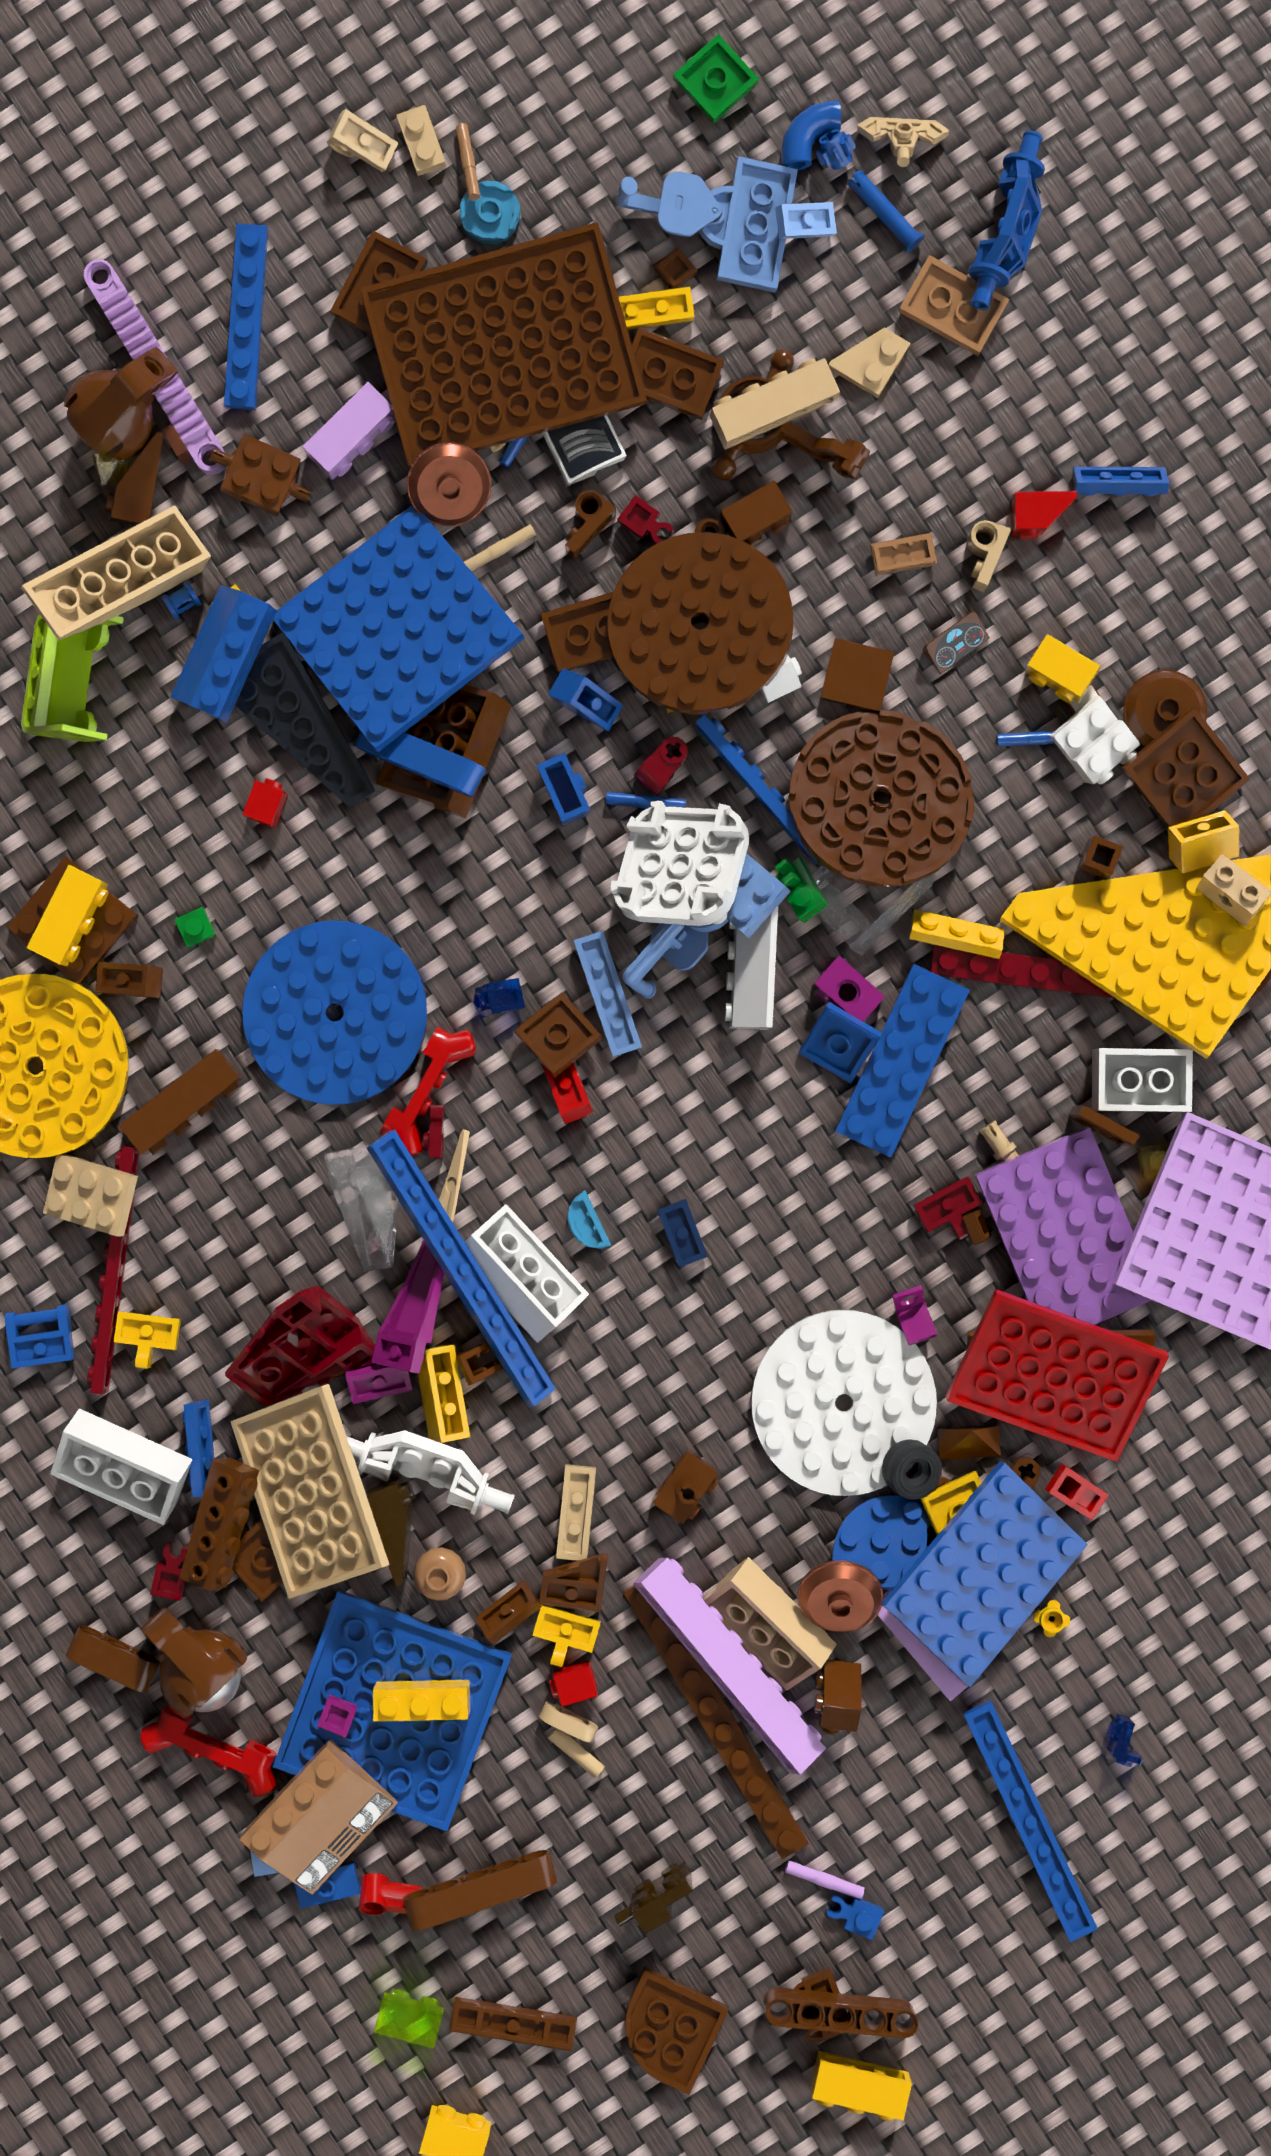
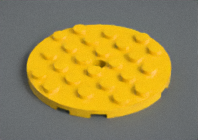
(81, 1060)

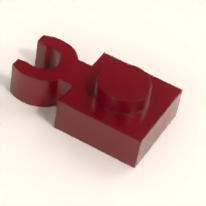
(641, 519)
(434, 1139)
(166, 1576)

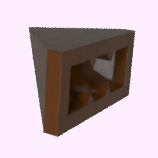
(968, 1442)

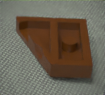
(575, 1584)

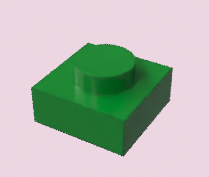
(195, 927)

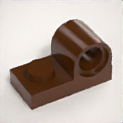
(592, 524)
(129, 979)

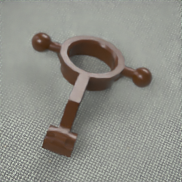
(846, 456)

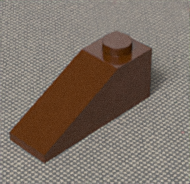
(134, 493)

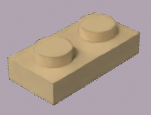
(421, 140)

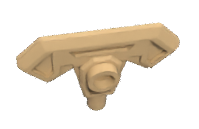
(902, 134)

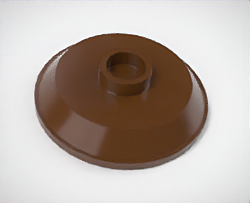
(1159, 701)

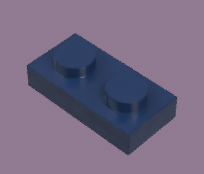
(682, 1233)

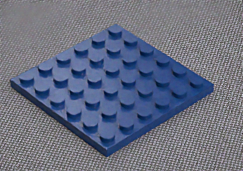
(397, 627)
(414, 1761)

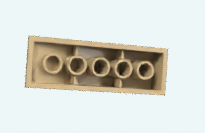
(118, 574)

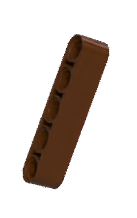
(480, 1890)
(851, 2023)

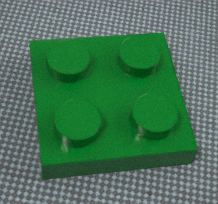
(715, 78)

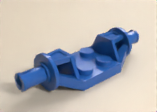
(1016, 228)

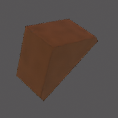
(478, 1363)

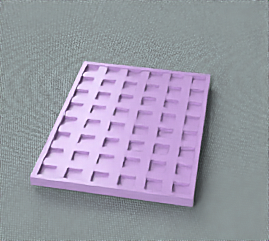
(1207, 1231)

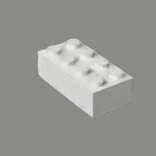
(120, 1466)

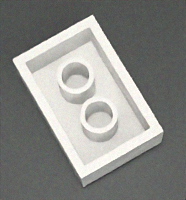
(1142, 1080)

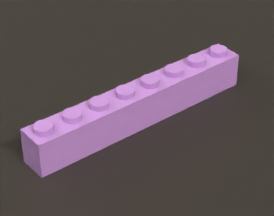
(730, 1665)

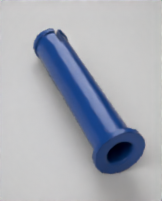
(885, 211)

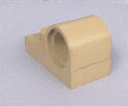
(358, 138)
(990, 553)

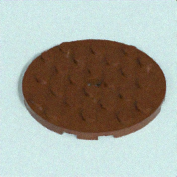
(710, 666)
(870, 840)

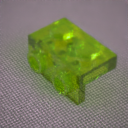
(409, 2018)

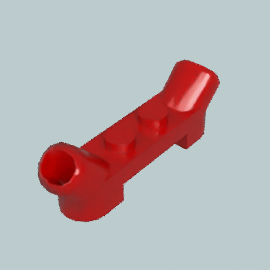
(443, 1049)
(253, 1762)

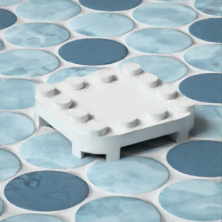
(681, 865)

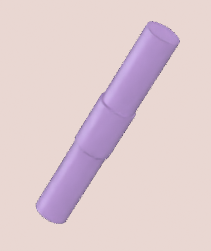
(824, 1879)

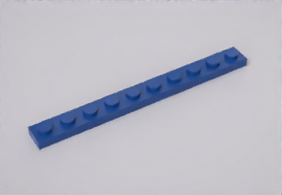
(461, 1268)

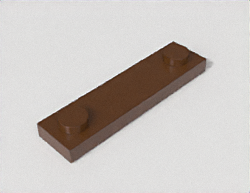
(513, 2024)

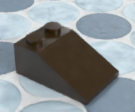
(392, 1513)

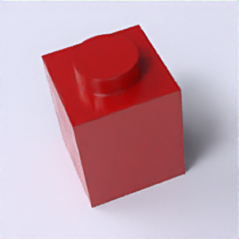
(265, 802)
(574, 1683)

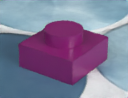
(337, 1715)

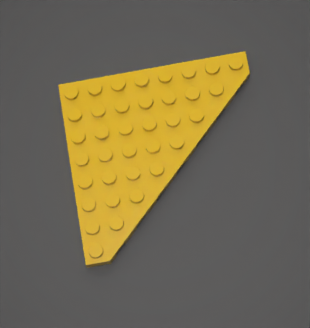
(1156, 946)

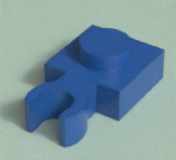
(859, 1916)

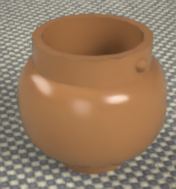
(439, 1574)

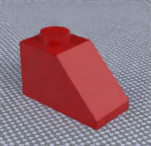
(1037, 510)

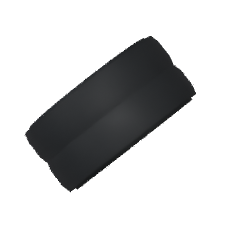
(925, 1478)

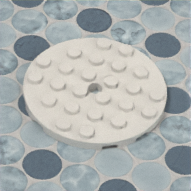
(798, 1392)

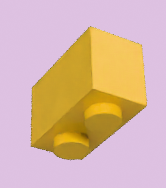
(1061, 669)
(1203, 841)
(454, 2133)

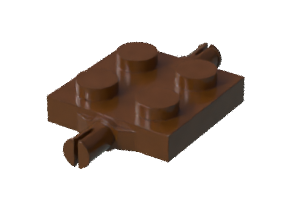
(260, 475)

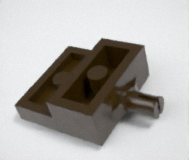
(653, 1899)

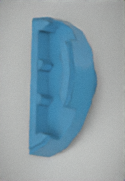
(585, 1223)

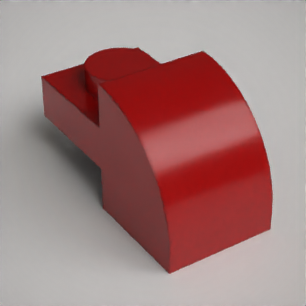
(1076, 1491)

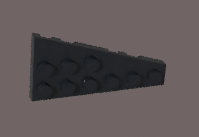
(293, 713)

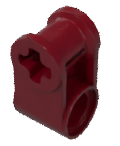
(658, 768)

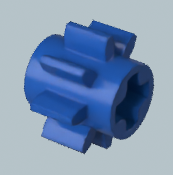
(835, 149)

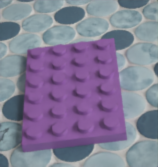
(1062, 1227)

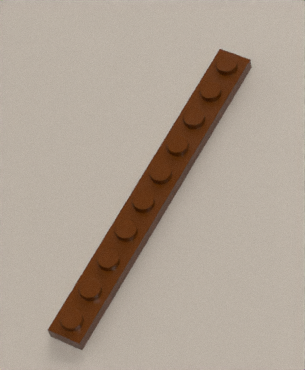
(722, 1731)

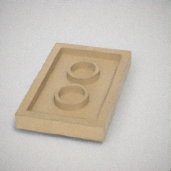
(90, 1194)

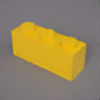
(68, 916)
(443, 1395)
(421, 1700)
(860, 2086)

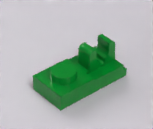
(805, 894)

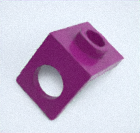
(914, 1316)

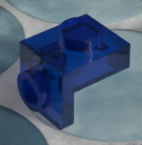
(1119, 1737)

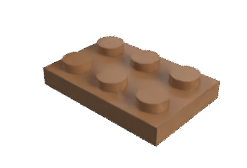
(942, 304)

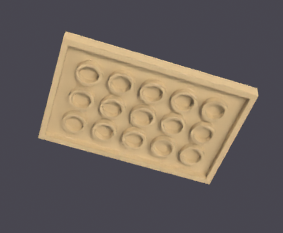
(310, 1492)

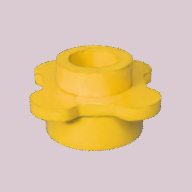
(1051, 1627)

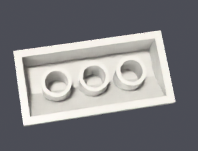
(752, 976)
(525, 1273)

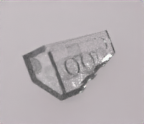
(365, 1205)

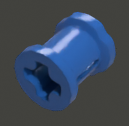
(181, 600)

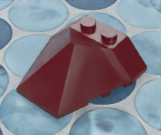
(301, 1346)

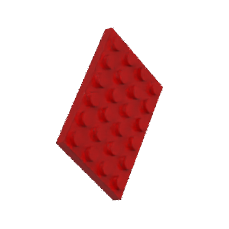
(1056, 1375)

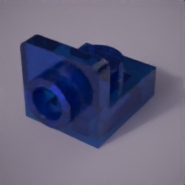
(499, 997)

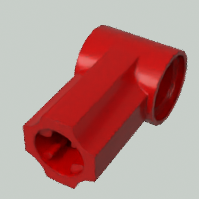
(381, 1895)

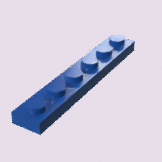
(246, 317)
(751, 777)

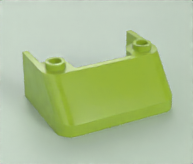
(60, 683)

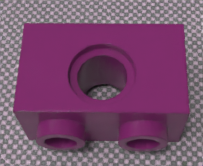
(840, 974)

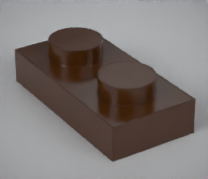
(508, 1612)

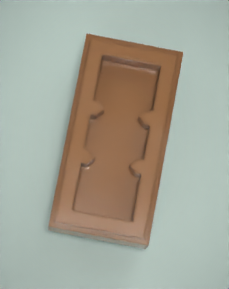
(903, 554)

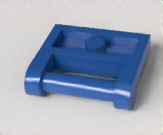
(39, 1347)

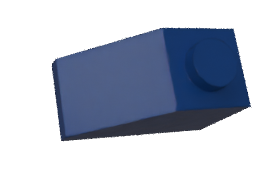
(585, 699)

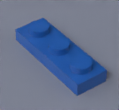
(1120, 480)
(199, 1443)

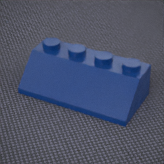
(224, 652)

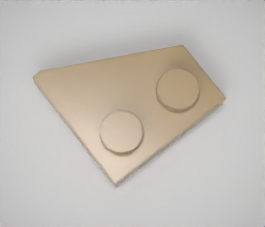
(871, 361)

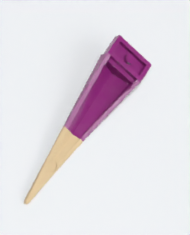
(414, 1311)

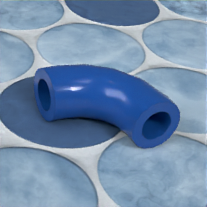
(805, 130)

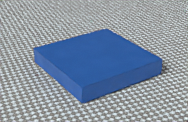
(840, 1042)

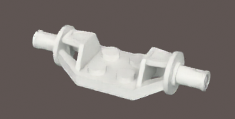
(431, 1462)

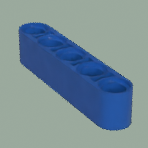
(428, 762)

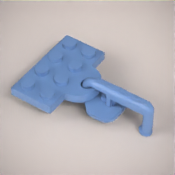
(747, 214)
(686, 944)

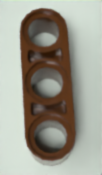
(112, 1658)

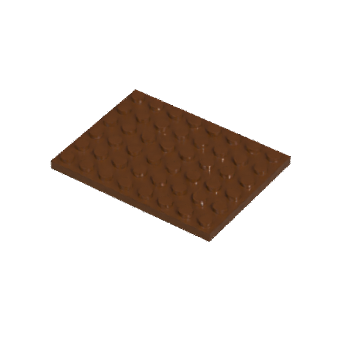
(504, 343)

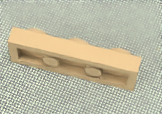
(576, 1512)

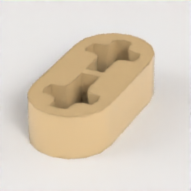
(568, 1721)

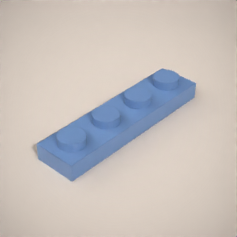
(607, 993)

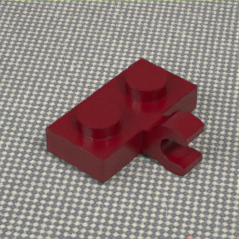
(949, 1206)

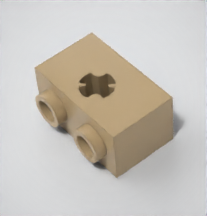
(1234, 890)

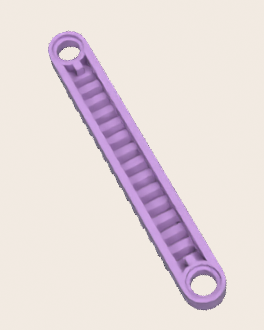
(138, 340)

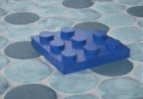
(884, 1537)

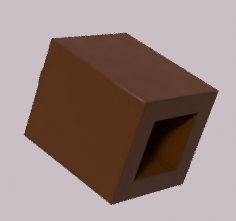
(1100, 857)

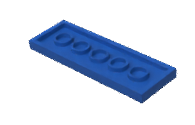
(902, 1060)

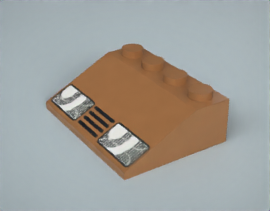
(318, 1818)

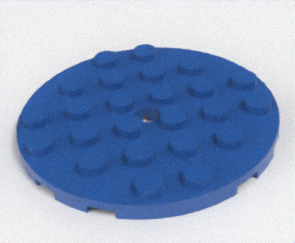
(290, 1001)

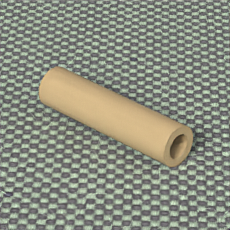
(576, 1752)

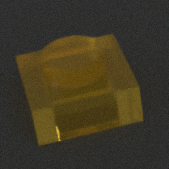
(109, 469)
(1152, 1158)

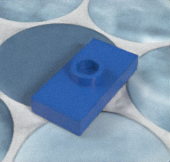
(339, 1885)

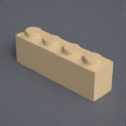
(774, 403)

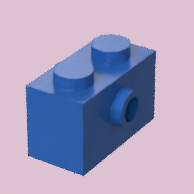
(564, 789)

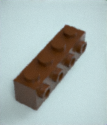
(219, 1524)

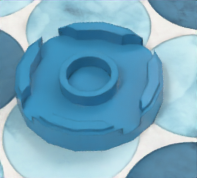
(493, 215)

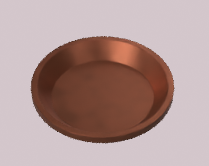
(449, 483)
(840, 1596)

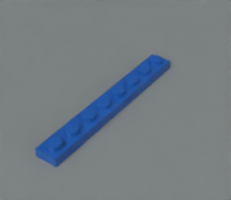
(1030, 1821)

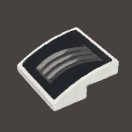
(584, 448)

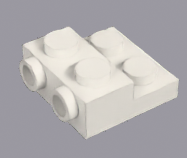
(1095, 741)

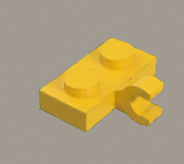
(146, 1332)
(565, 1630)

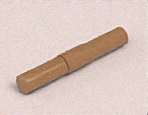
(468, 162)

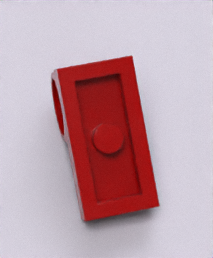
(569, 1094)

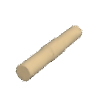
(500, 548)

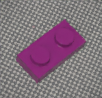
(377, 1382)

